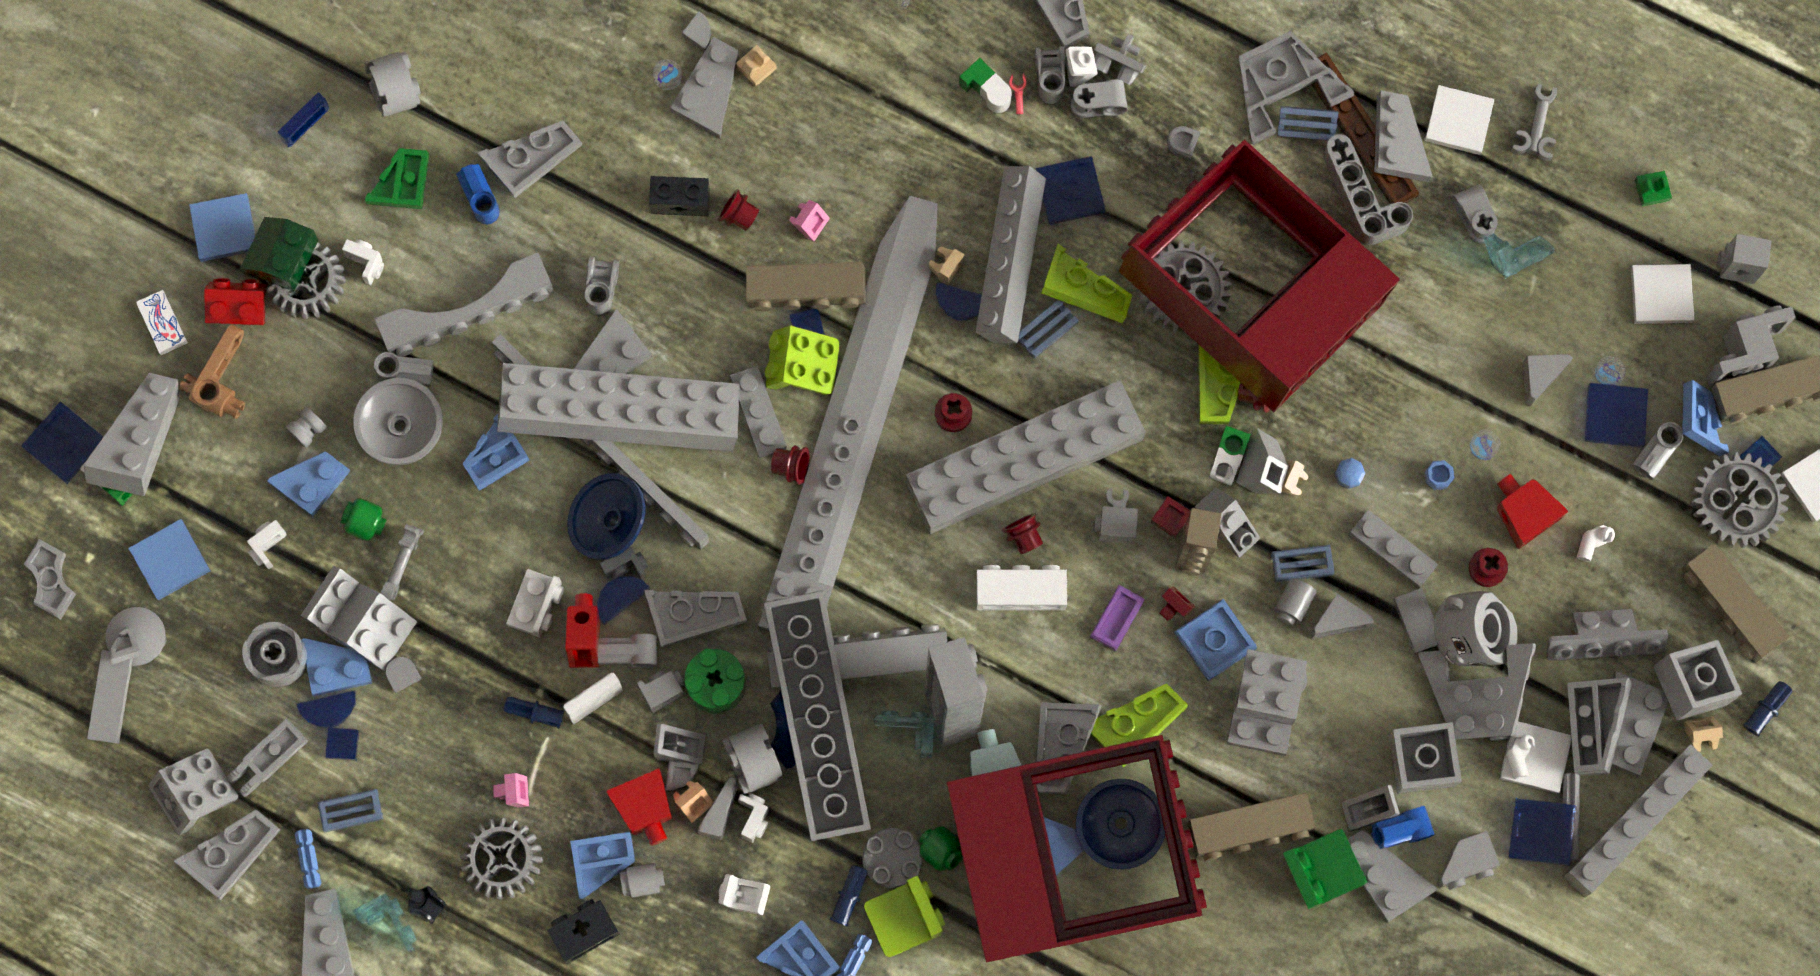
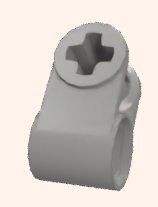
(1050, 69)
(1102, 98)
(1474, 208)
(600, 279)

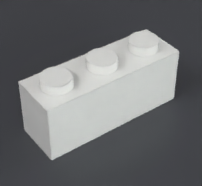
(1021, 588)

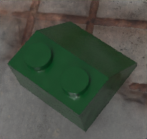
(280, 252)

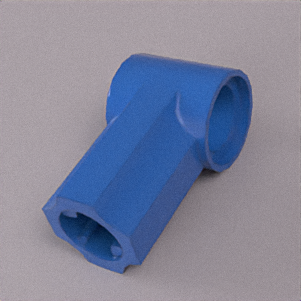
(478, 193)
(1409, 826)

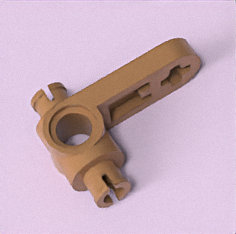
(225, 399)

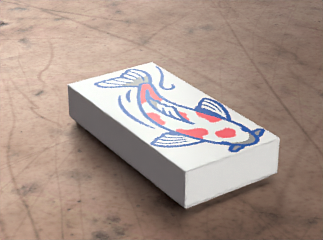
(161, 322)

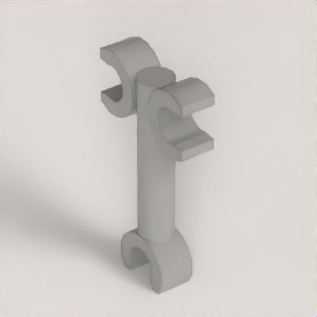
(1533, 142)
(407, 544)

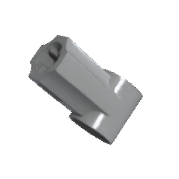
(408, 368)
(1657, 451)
(636, 651)

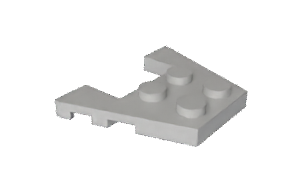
(1278, 71)
(1480, 705)

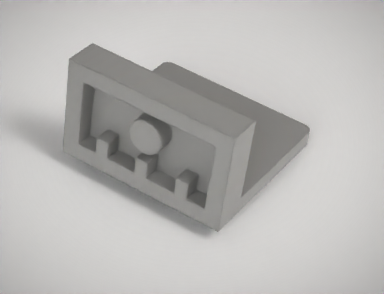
(192, 789)

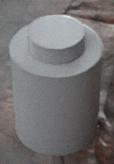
(1294, 602)

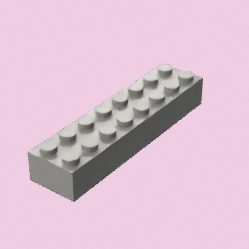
(618, 407)
(1025, 457)
(954, 691)
(817, 715)

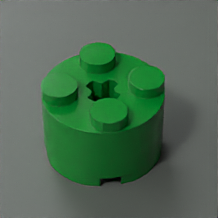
(709, 665)

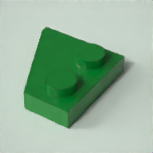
(403, 181)

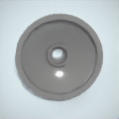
(385, 407)

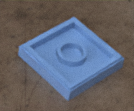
(222, 227)
(169, 559)
(1215, 640)

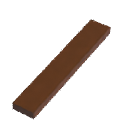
(1362, 132)

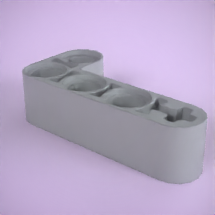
(1362, 189)

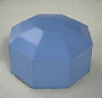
(1349, 473)
(1439, 475)

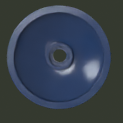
(597, 510)
(1115, 846)

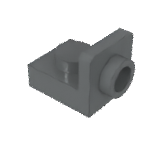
(619, 565)

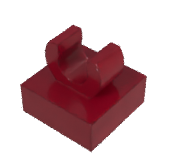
(1171, 517)
(1176, 603)

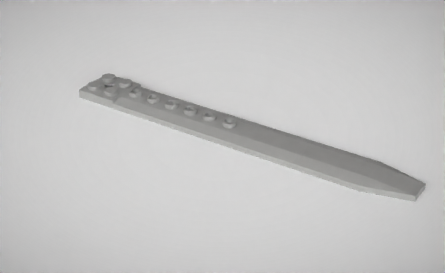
(858, 406)

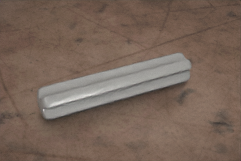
(1571, 796)

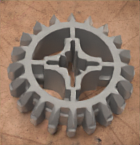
(315, 273)
(480, 842)

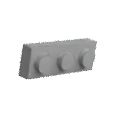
(758, 412)
(1393, 549)

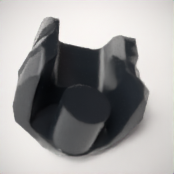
(425, 904)

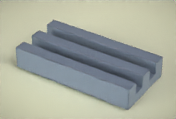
(1306, 123)
(1065, 313)
(1277, 566)
(376, 805)

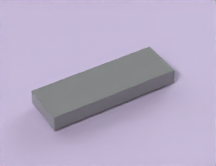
(109, 699)

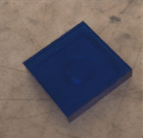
(1071, 190)
(1616, 415)
(62, 442)
(1542, 832)

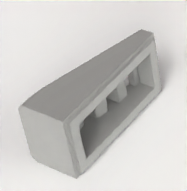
(718, 815)

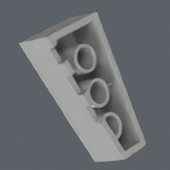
(134, 441)

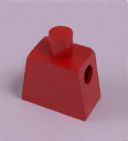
(1527, 509)
(582, 633)
(643, 805)

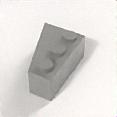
(1596, 722)

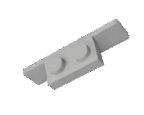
(1606, 635)

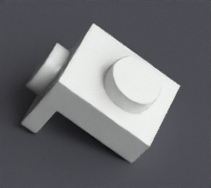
(1080, 65)
(364, 254)
(266, 536)
(756, 824)
(743, 894)

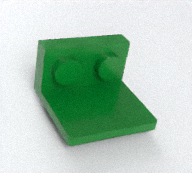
(1325, 868)

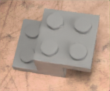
(1751, 344)
(358, 618)
(1266, 702)

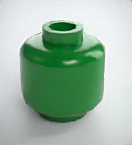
(363, 519)
(940, 848)

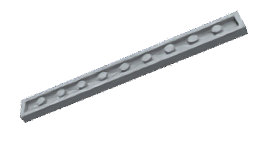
(609, 453)

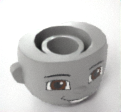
(1474, 629)

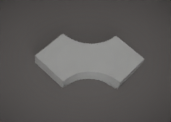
(52, 590)

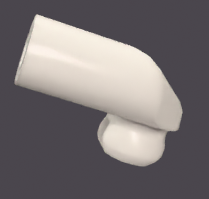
(1593, 538)
(1517, 753)

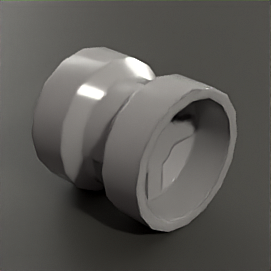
(305, 427)

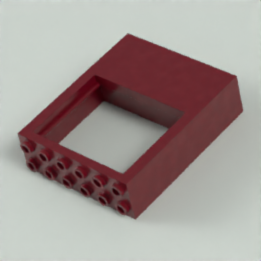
(1304, 318)
(1013, 863)

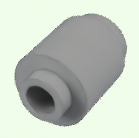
(642, 880)

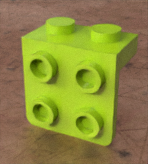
(802, 360)
(904, 917)

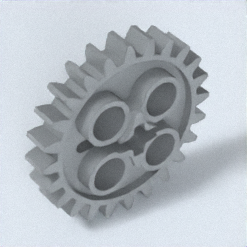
(1175, 263)
(1719, 482)

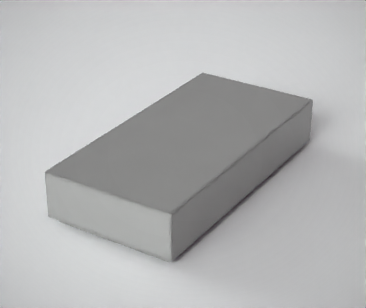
(1416, 620)

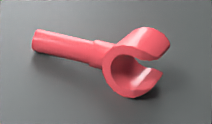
(1018, 92)

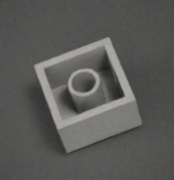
(1697, 680)
(1424, 757)

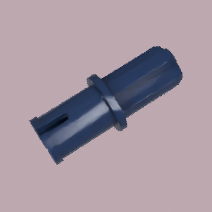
(1768, 708)
(534, 711)
(849, 895)

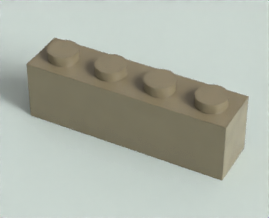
(805, 286)
(1767, 390)
(1198, 541)
(1734, 603)
(1251, 826)

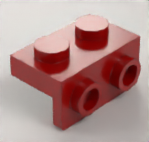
(235, 302)

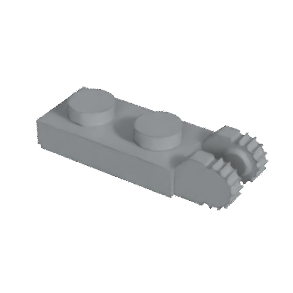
(269, 756)

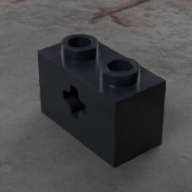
(679, 196)
(575, 946)

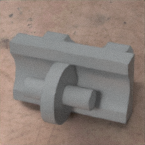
(1130, 66)

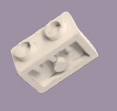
(535, 602)

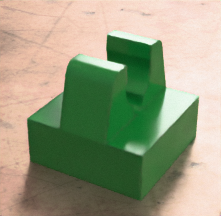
(1653, 188)

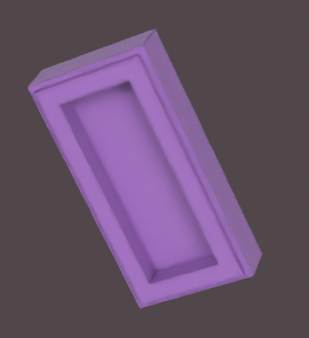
(1117, 618)

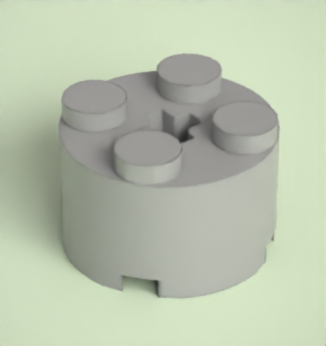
(392, 84)
(261, 645)
(753, 759)

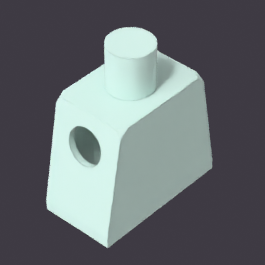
(991, 755)

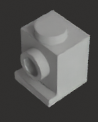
(662, 689)

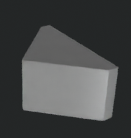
(1540, 372)
(1341, 618)
(678, 744)
(1370, 808)

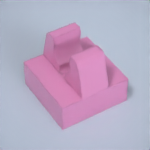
(810, 220)
(513, 791)

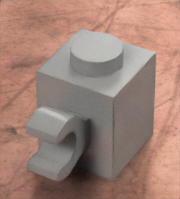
(1116, 522)

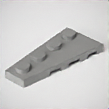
(325, 937)

